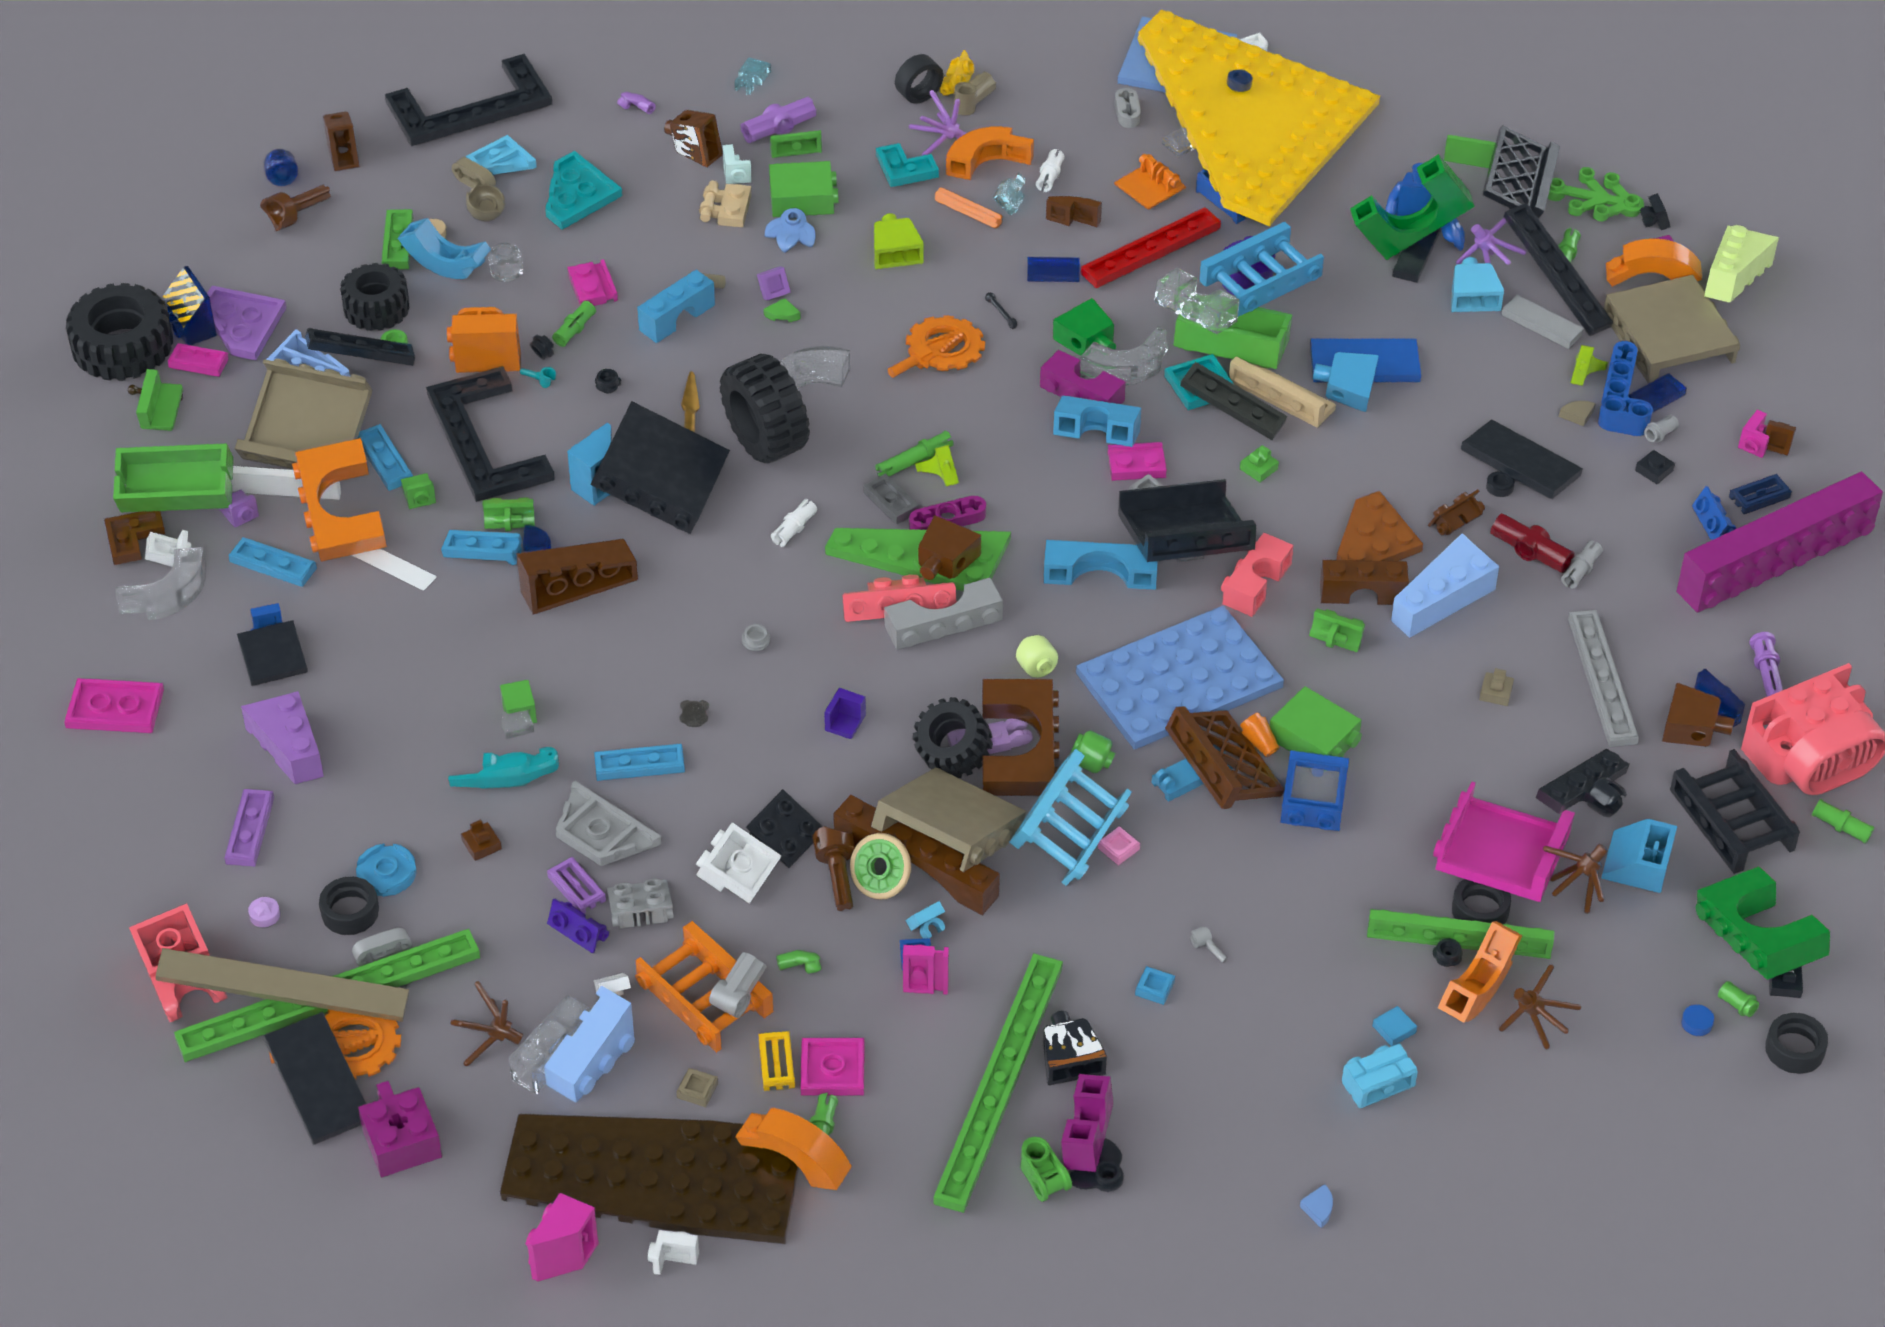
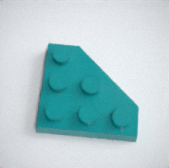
(578, 190)

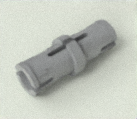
(1582, 564)

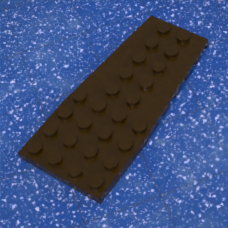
(656, 1172)

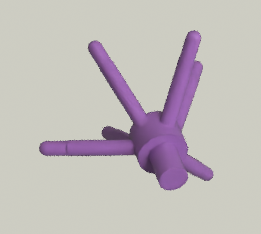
(948, 129)
(1486, 242)

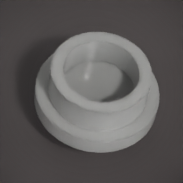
(755, 637)

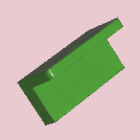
(1468, 151)
(158, 403)

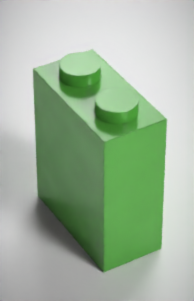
(803, 187)
(1315, 725)

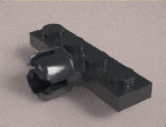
(1590, 783)

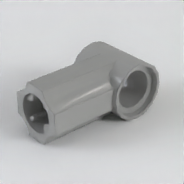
(734, 992)

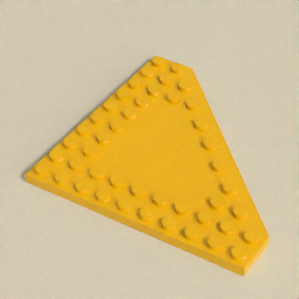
(1256, 141)

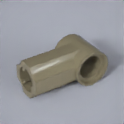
(973, 92)

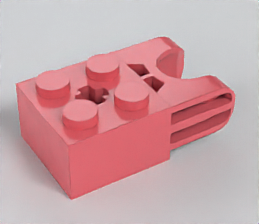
(172, 931)

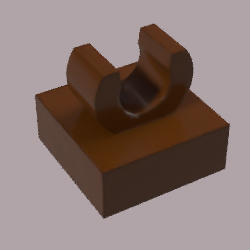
(1780, 437)
(481, 840)

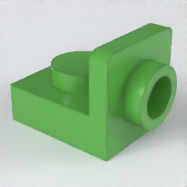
(418, 491)

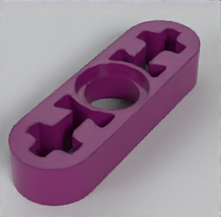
(965, 505)

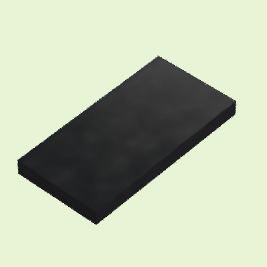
(1521, 459)
(316, 1077)

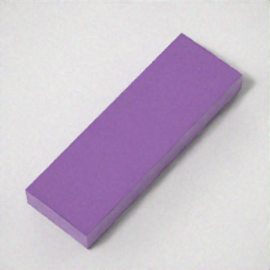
(249, 827)

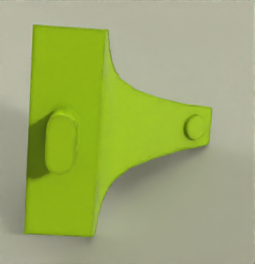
(1586, 364)
(940, 464)

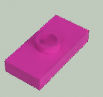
(198, 360)

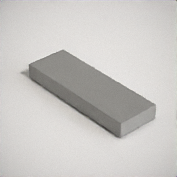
(1542, 321)

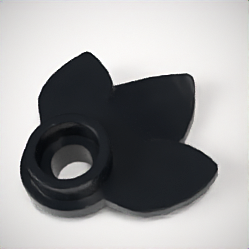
(1108, 1165)

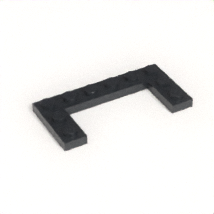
(528, 96)
(483, 480)

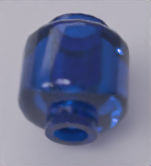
(280, 167)

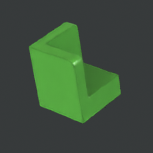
(517, 698)

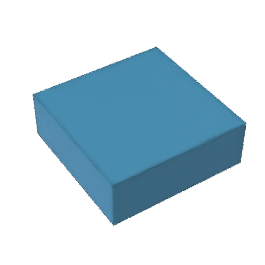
(1155, 985)
(1394, 1026)

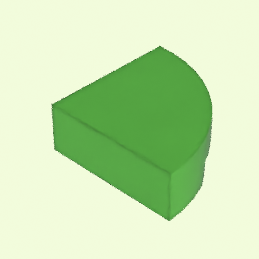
(782, 310)

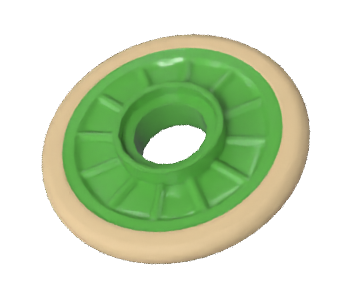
(897, 871)

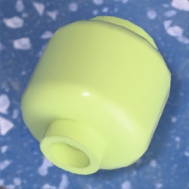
(1037, 654)

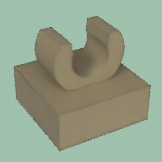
(1496, 687)

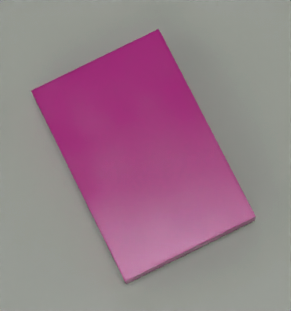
(114, 705)

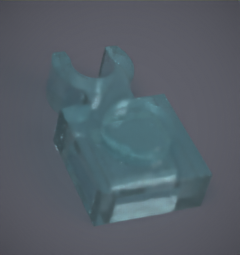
(752, 73)

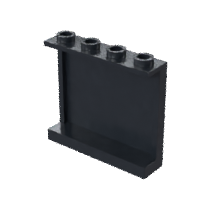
(660, 467)
(1184, 521)

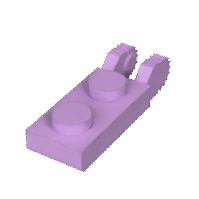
(1000, 738)

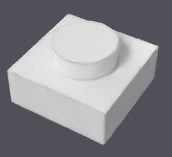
(614, 983)

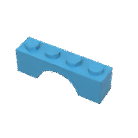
(1071, 559)

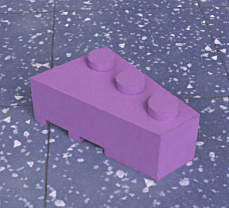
(286, 734)

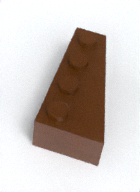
(573, 572)

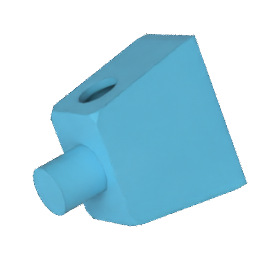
(1476, 287)

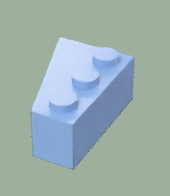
(296, 352)
(593, 1048)

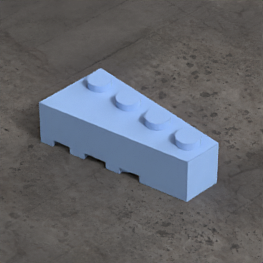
(1445, 586)

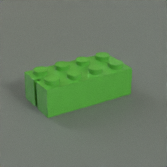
(1255, 337)
(173, 477)

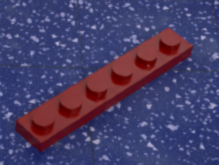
(1150, 247)

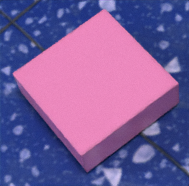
(1118, 845)

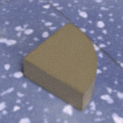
(1577, 411)

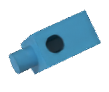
(1349, 378)

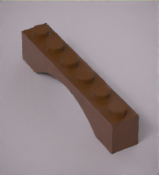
(974, 888)

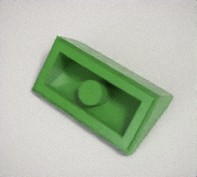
(796, 144)

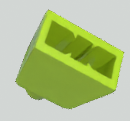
(896, 243)

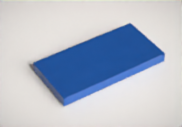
(1396, 361)

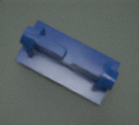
(1712, 514)

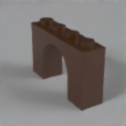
(1033, 703)

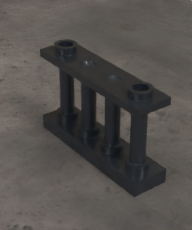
(1720, 830)

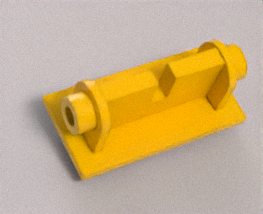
(958, 71)

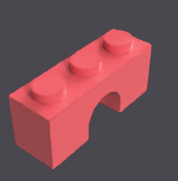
(1245, 587)

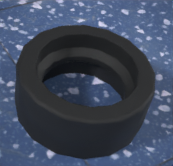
(910, 70)
(1469, 888)
(355, 922)
(1799, 1024)

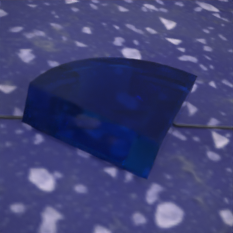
(535, 539)

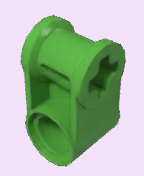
(1045, 1173)

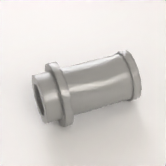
(1657, 430)

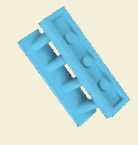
(1043, 811)

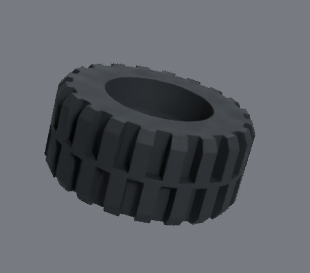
(117, 309)
(764, 408)

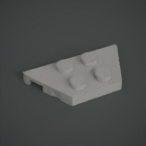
(601, 829)

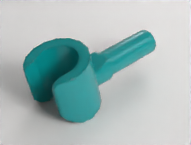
(544, 376)

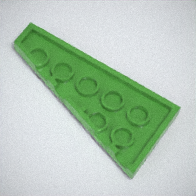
(898, 552)

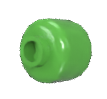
(1096, 751)

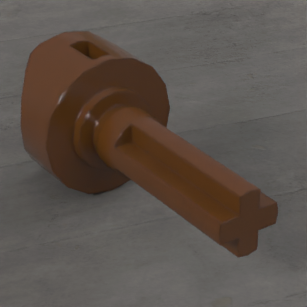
(283, 209)
(835, 849)

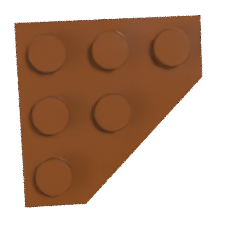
(1377, 532)

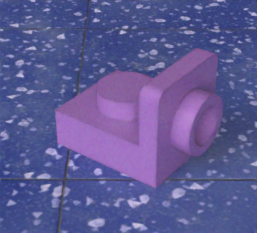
(241, 510)

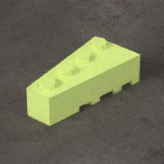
(1738, 261)

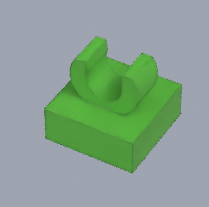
(1259, 464)

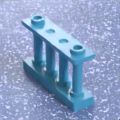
(1258, 249)

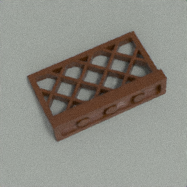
(1213, 764)

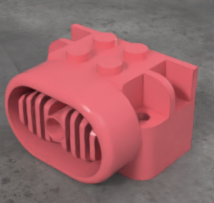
(1814, 734)

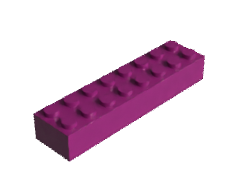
(1779, 542)

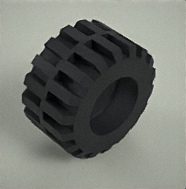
(375, 296)
(938, 723)

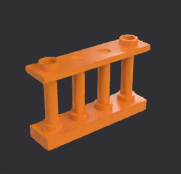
(714, 961)

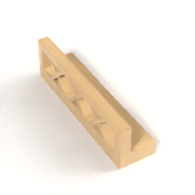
(1280, 392)

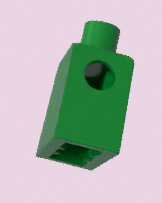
(1083, 326)

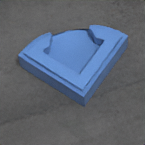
(1318, 1205)

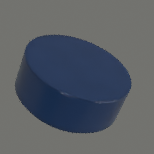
(1239, 80)

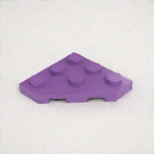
(244, 320)

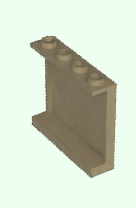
(1670, 325)
(302, 412)
(952, 814)

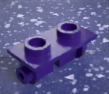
(575, 926)

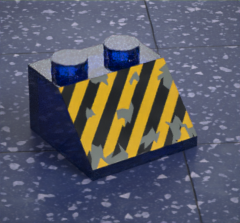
(189, 309)

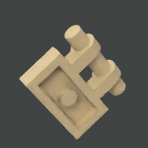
(733, 201)

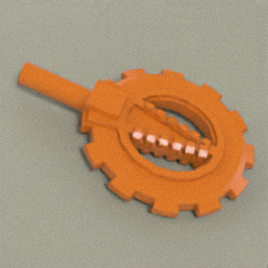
(934, 351)
(380, 1034)

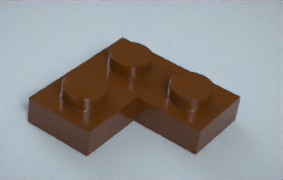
(127, 529)

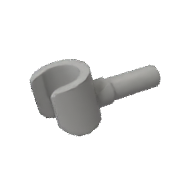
(1201, 937)

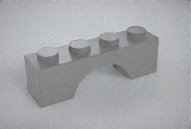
(913, 624)

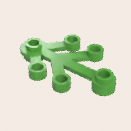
(1597, 196)

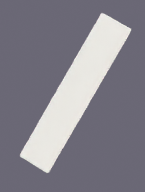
(397, 568)

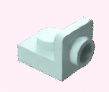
(734, 169)

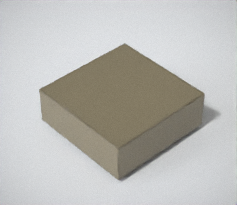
(697, 1087)

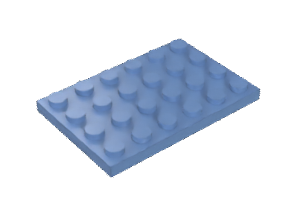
(1194, 664)

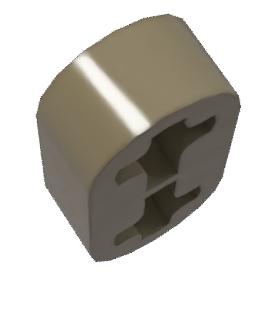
(472, 173)

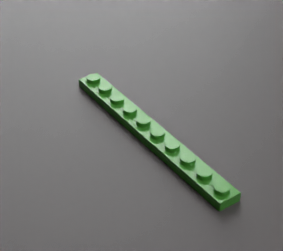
(273, 1015)
(998, 1084)

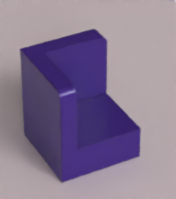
(845, 713)

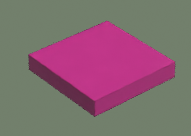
(832, 1066)

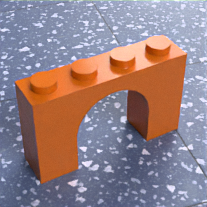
(334, 535)

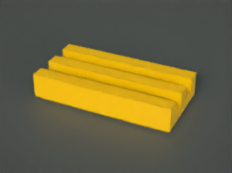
(777, 1081)

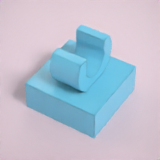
(927, 917)

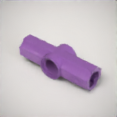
(778, 119)

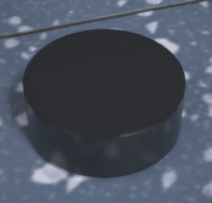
(1500, 484)

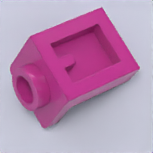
(1753, 435)

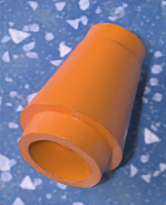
(1259, 733)

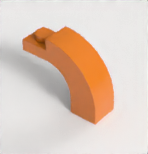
(986, 145)
(1653, 257)
(1478, 984)
(801, 1142)

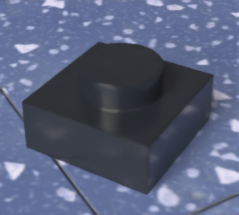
(1655, 466)

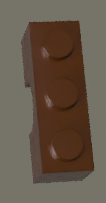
(1344, 577)

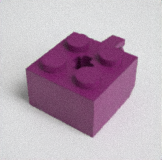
(399, 1130)

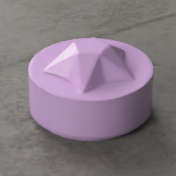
(264, 912)

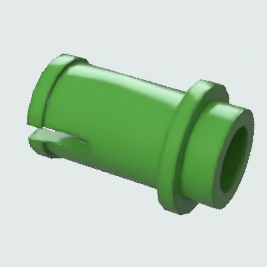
(1737, 998)

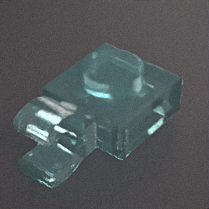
(1009, 194)

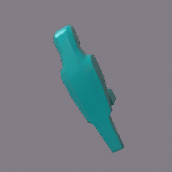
(509, 770)

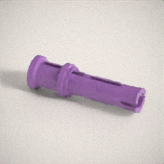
(1770, 665)

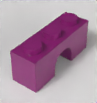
(1062, 377)
(1086, 1132)

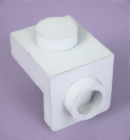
(161, 548)
(673, 1247)

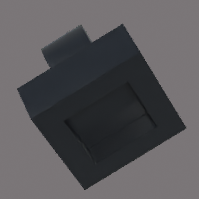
(1655, 213)
(1787, 984)

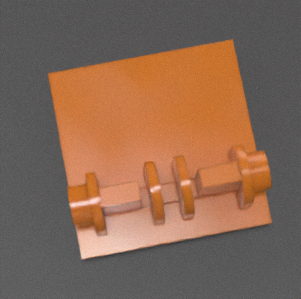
(1150, 182)

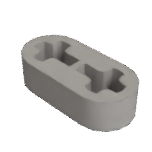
(1123, 108)
(381, 946)

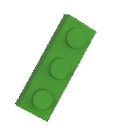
(393, 250)

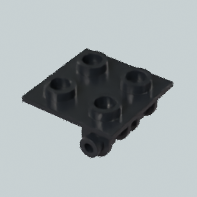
(784, 828)

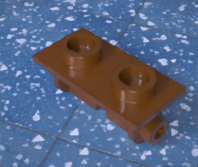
(1448, 517)

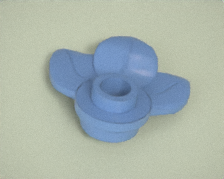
(790, 232)

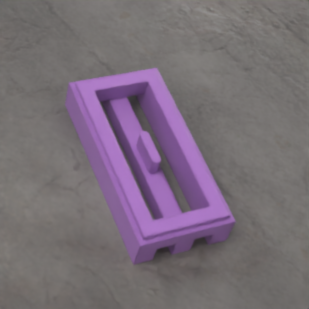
(588, 901)

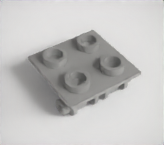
(641, 897)

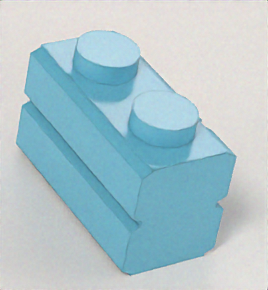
(1379, 1075)

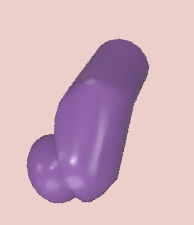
(637, 100)

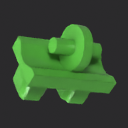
(508, 513)
(1337, 630)

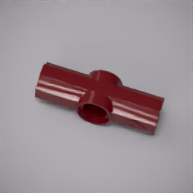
(1532, 543)

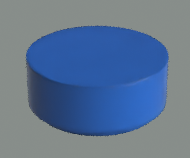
(1697, 1020)

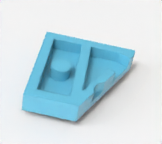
(503, 157)

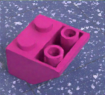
(562, 1238)

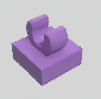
(773, 283)

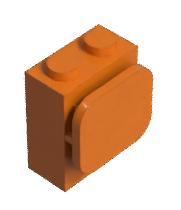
(484, 340)

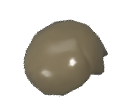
(485, 202)

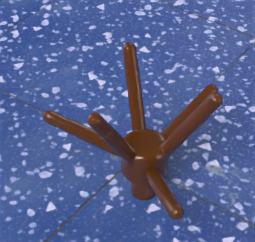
(1587, 864)
(1534, 1004)
(498, 1029)

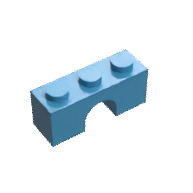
(659, 314)
(1079, 415)

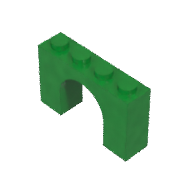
(1395, 233)
(1765, 949)

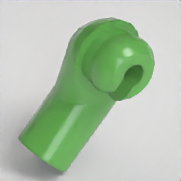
(797, 958)

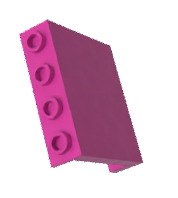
(1501, 846)

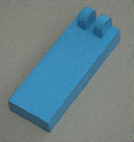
(482, 545)
(1178, 779)

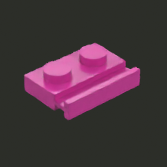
(592, 283)
(1136, 461)
(925, 969)

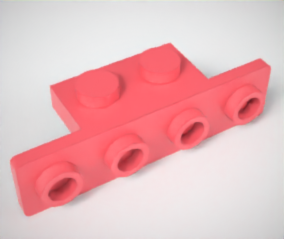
(886, 592)

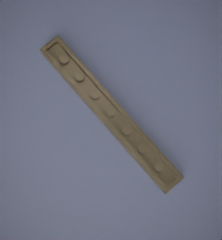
(282, 984)

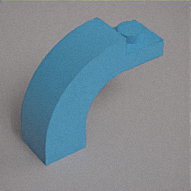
(438, 254)

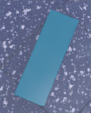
(384, 456)
(272, 562)
(639, 762)

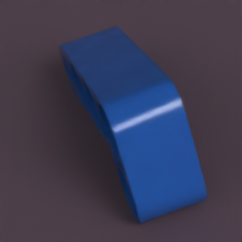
(1617, 410)

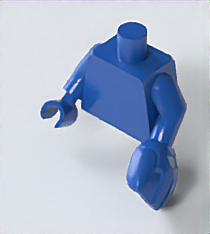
(1411, 196)

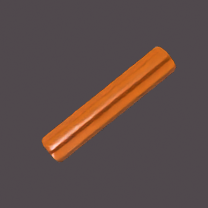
(968, 208)

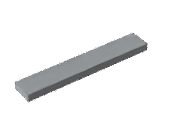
(1603, 678)

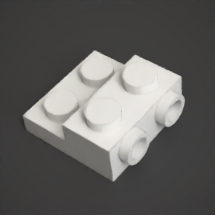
(737, 862)

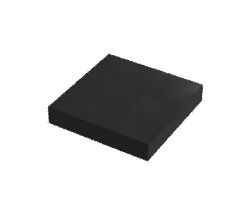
(272, 653)

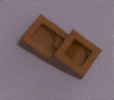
(1069, 208)

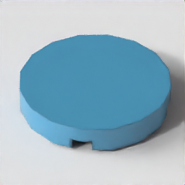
(387, 868)

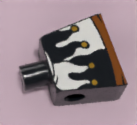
(1071, 1049)

